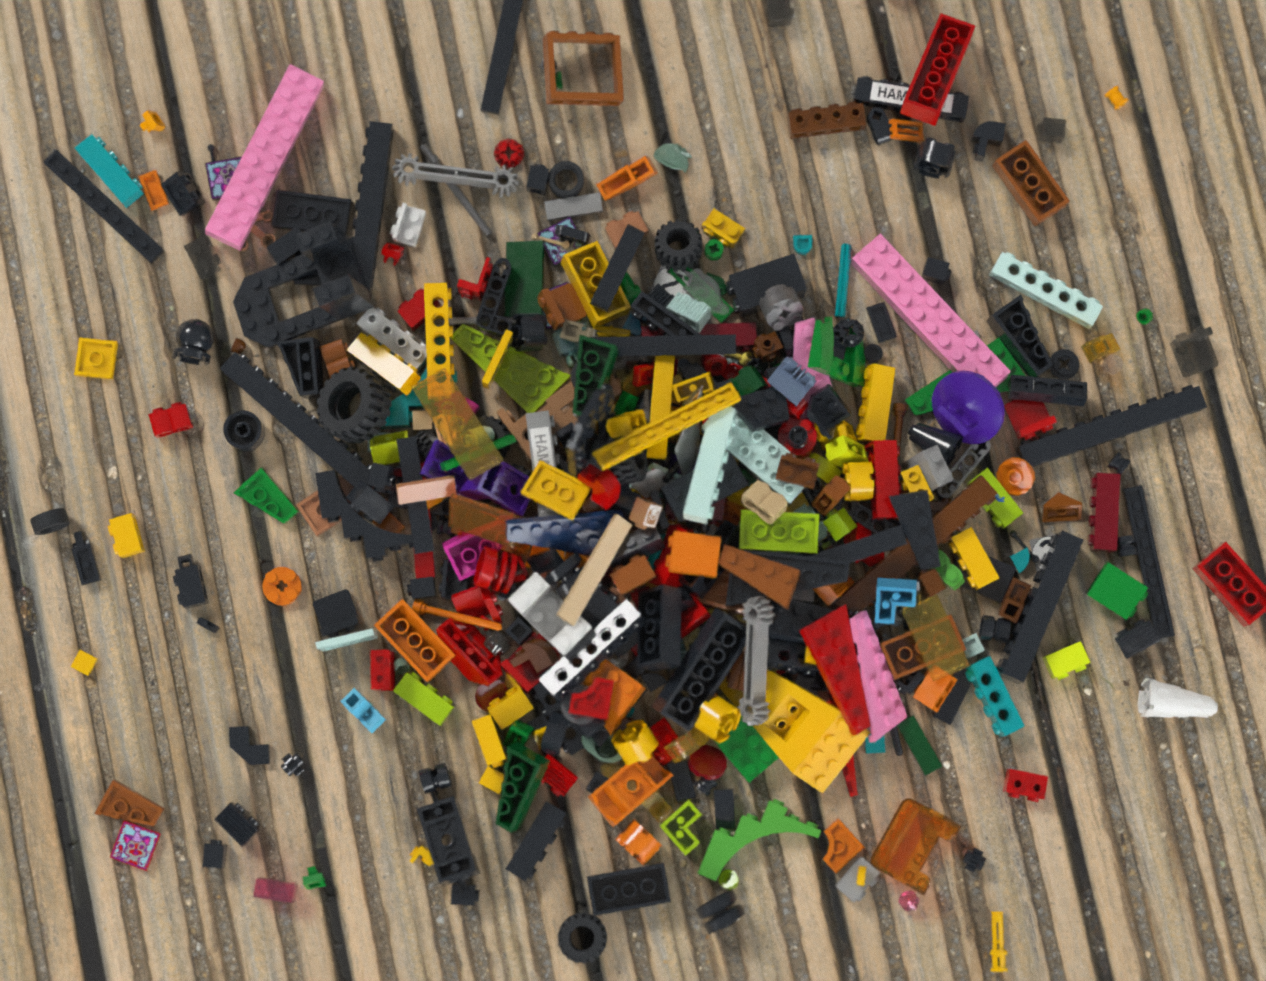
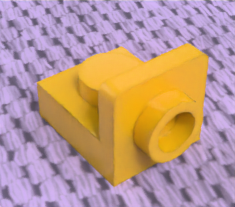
(424, 852)

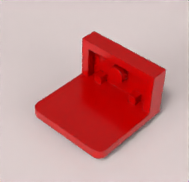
(476, 291)
(1029, 418)
(477, 602)

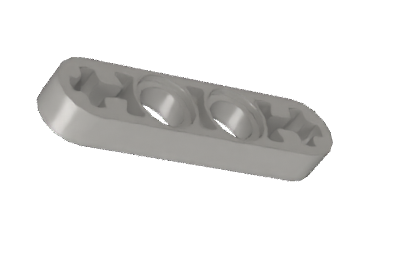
(965, 469)

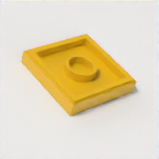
(96, 358)

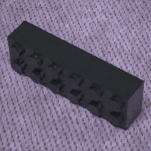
(702, 669)

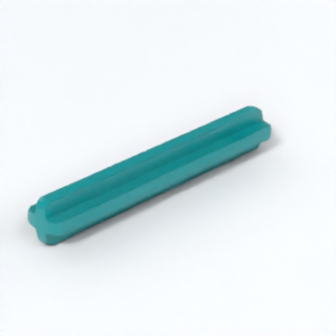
(843, 278)

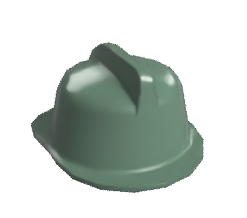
(606, 753)

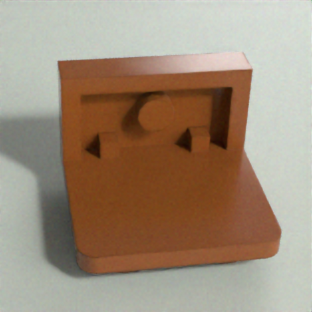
(561, 305)

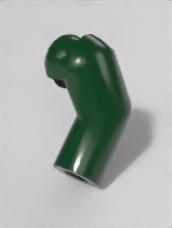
(722, 285)

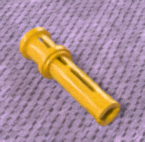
(997, 916)

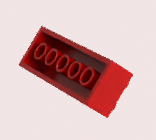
(937, 69)

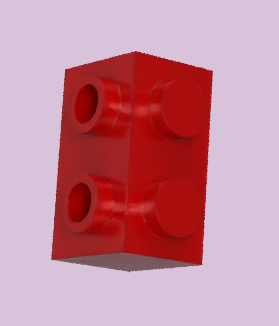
(1025, 784)

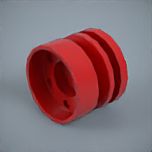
(500, 571)

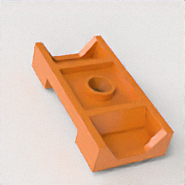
(617, 801)

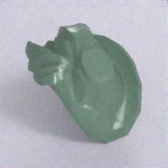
(673, 156)

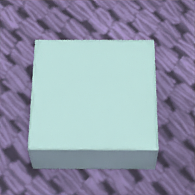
(972, 645)

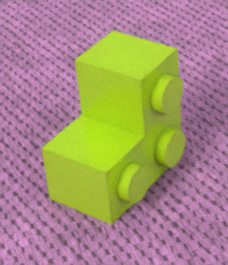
(677, 827)

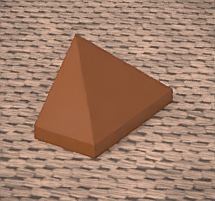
(1062, 509)

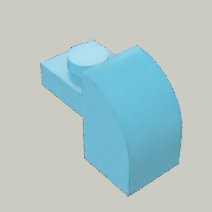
(363, 710)

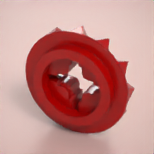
(515, 159)

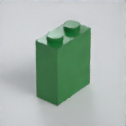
(1117, 590)

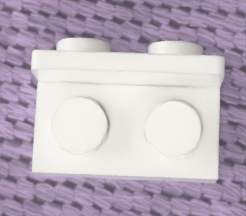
(408, 225)

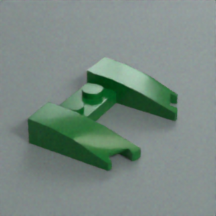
(822, 360)

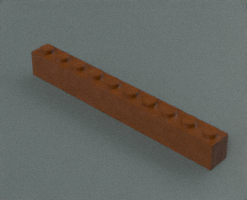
(902, 558)

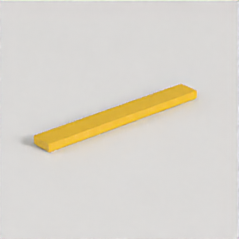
(666, 426)

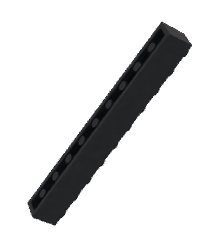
(372, 197)
(295, 419)
(1112, 427)

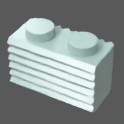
(690, 311)

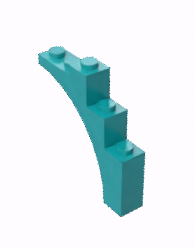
(400, 410)

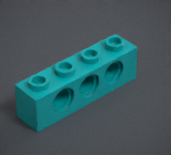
(1004, 702)

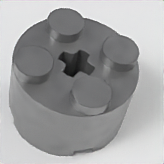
(781, 307)

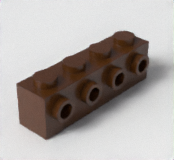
(826, 120)

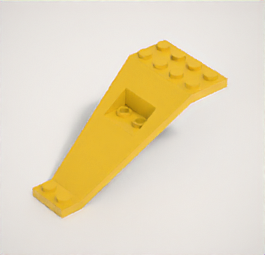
(813, 736)

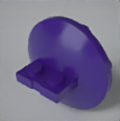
(968, 406)

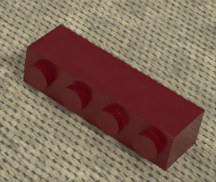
(1104, 512)

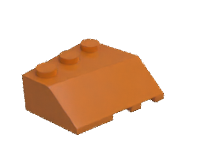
(624, 695)

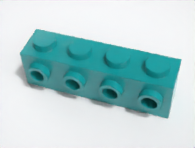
(109, 171)

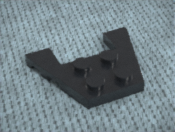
(761, 408)

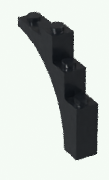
(335, 506)

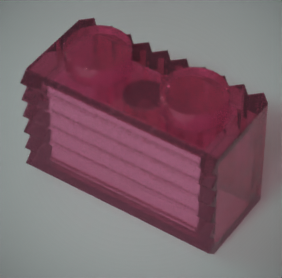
(275, 890)

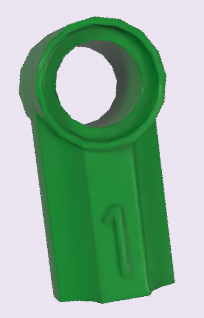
(629, 288)

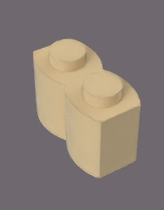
(764, 502)

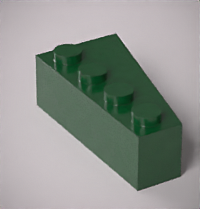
(593, 370)
(521, 781)

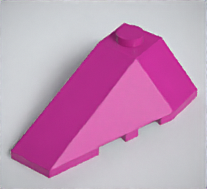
(465, 551)

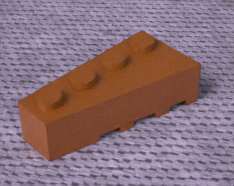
(764, 575)

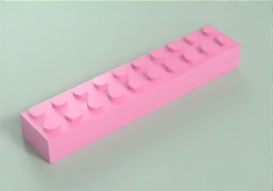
(264, 157)
(926, 311)

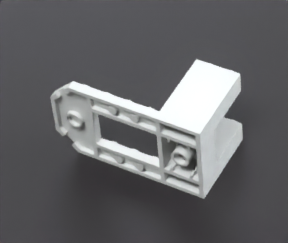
(539, 607)

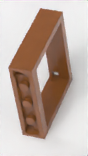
(582, 98)

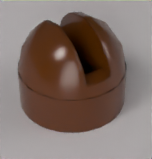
(238, 346)

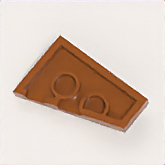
(129, 805)

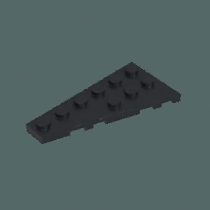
(813, 574)

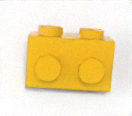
(914, 481)

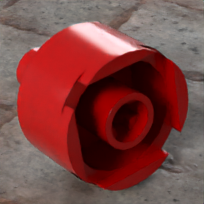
(812, 436)

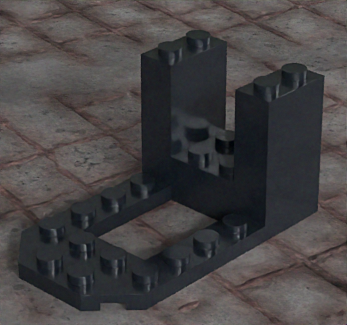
(339, 296)
(600, 409)

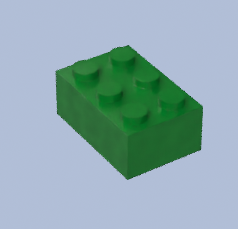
(747, 751)

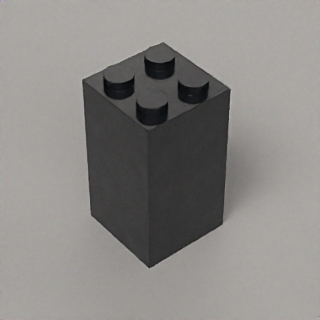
(751, 284)

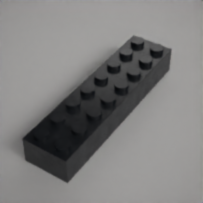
(1040, 606)

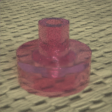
(908, 900)

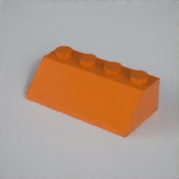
(415, 640)

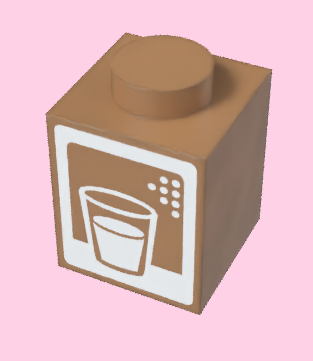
(645, 513)

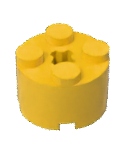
(859, 479)
(717, 719)
(635, 742)

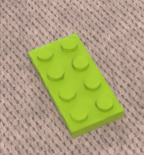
(787, 534)

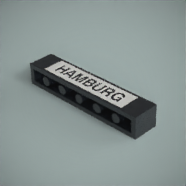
(891, 97)

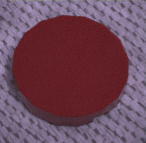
(708, 762)

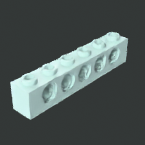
(1051, 300)

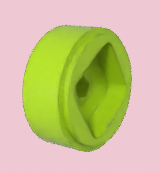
(728, 879)

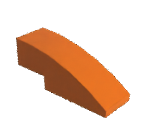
(627, 178)

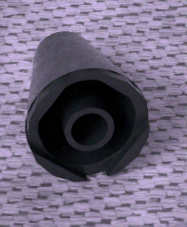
(927, 436)

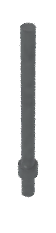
(433, 159)

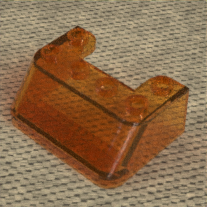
(910, 842)

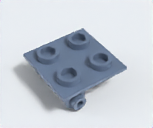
(791, 380)

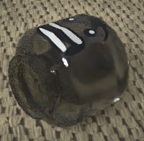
(497, 642)

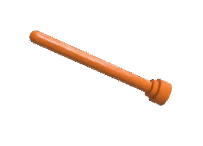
(421, 608)

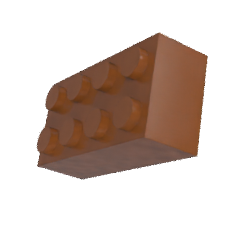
(1030, 183)
(903, 654)

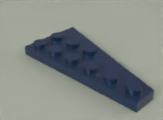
(560, 532)

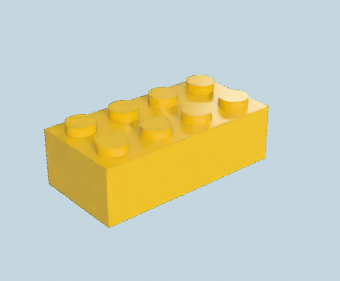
(585, 270)

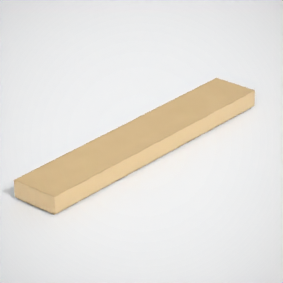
(594, 569)

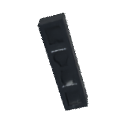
(1047, 390)

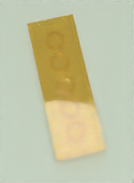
(457, 424)

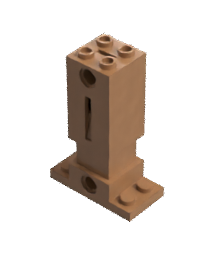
(559, 405)

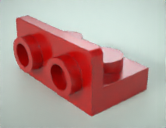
(664, 735)

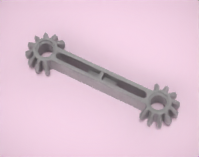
(455, 175)
(758, 617)

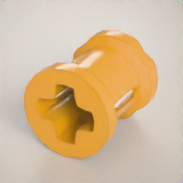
(1116, 97)

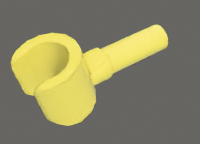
(743, 358)

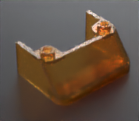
(482, 521)

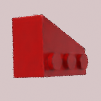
(662, 573)

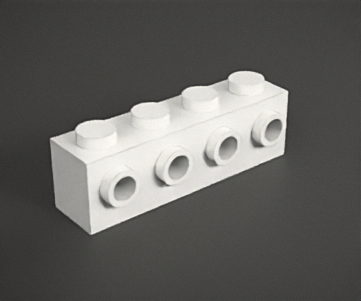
(391, 335)

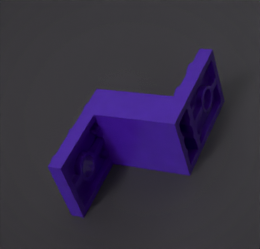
(491, 484)

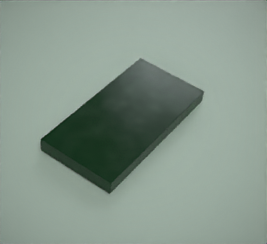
(525, 278)

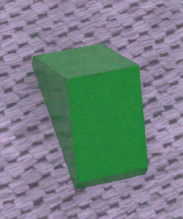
(519, 733)

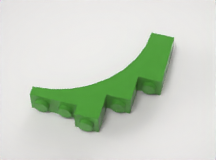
(773, 820)

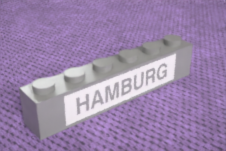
(542, 445)

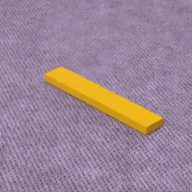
(661, 399)

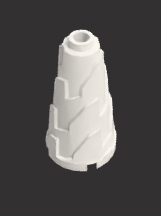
(1172, 701)

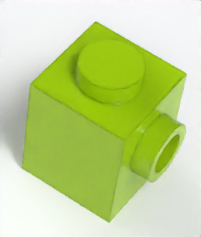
(839, 523)

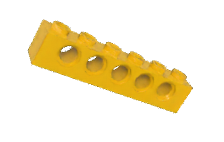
(434, 292)

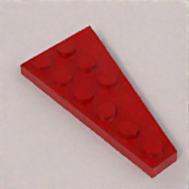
(835, 656)

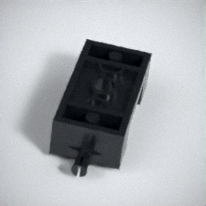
(454, 861)

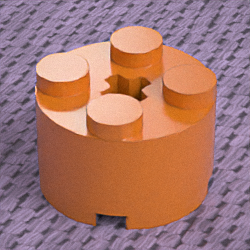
(638, 842)

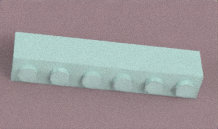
(709, 466)

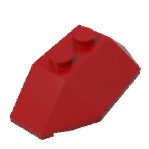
(470, 654)

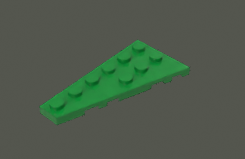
(921, 401)

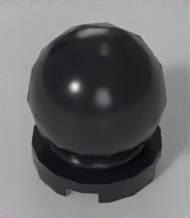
(194, 340)

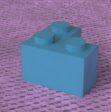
(892, 594)

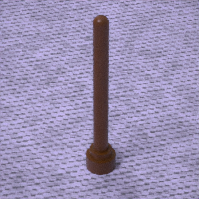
(899, 411)

